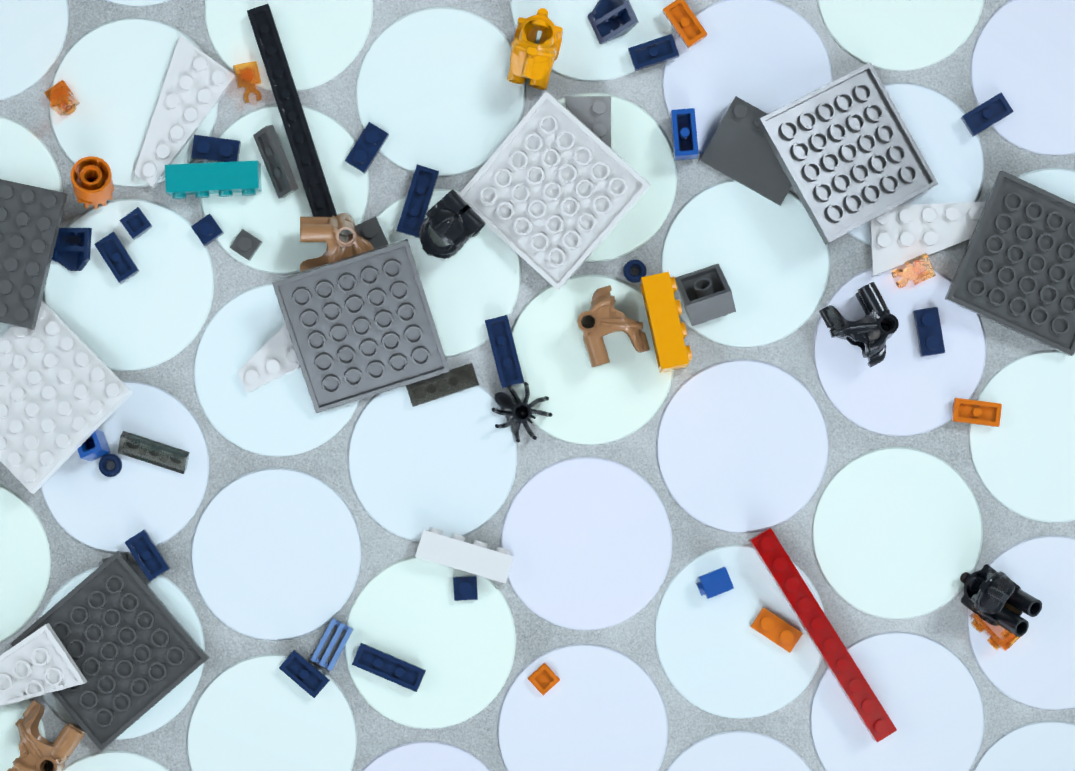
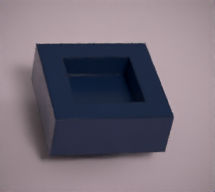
(136, 223)
(207, 230)
(465, 588)

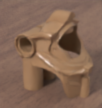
(331, 230)
(608, 321)
(37, 750)

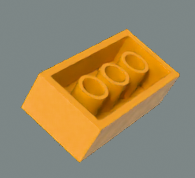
(664, 321)

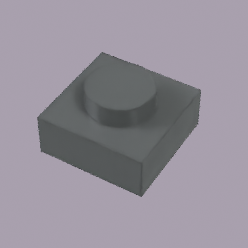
(246, 245)

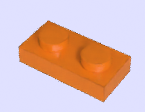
(684, 22)
(976, 412)
(776, 630)

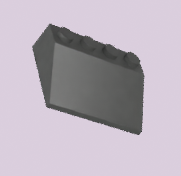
(744, 153)

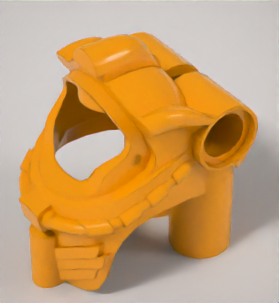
(534, 59)

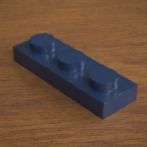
(417, 200)
(504, 351)
(389, 667)

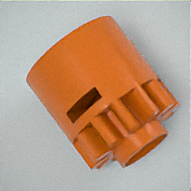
(92, 181)

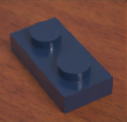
(653, 52)
(987, 114)
(367, 147)
(215, 149)
(116, 257)
(929, 331)
(147, 555)
(304, 674)

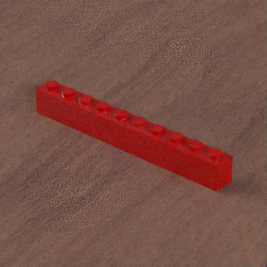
(822, 635)

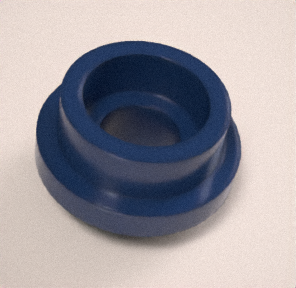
(637, 264)
(103, 465)

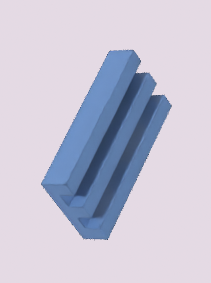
(322, 662)

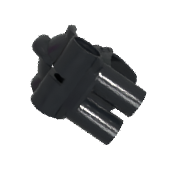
(451, 221)
(866, 331)
(998, 600)

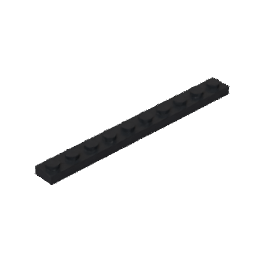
(291, 111)

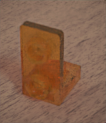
(62, 99)
(1003, 643)

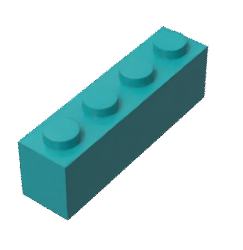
(213, 178)

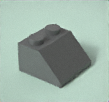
(705, 294)

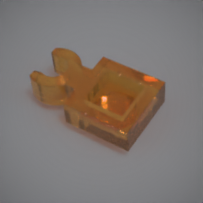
(247, 77)
(917, 270)

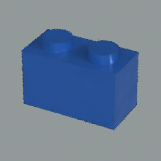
(684, 134)

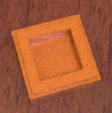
(543, 679)

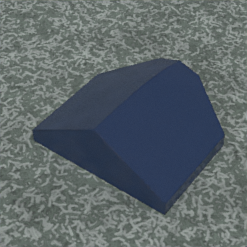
(612, 19)
(73, 248)

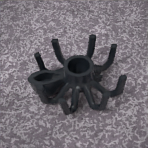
(520, 412)

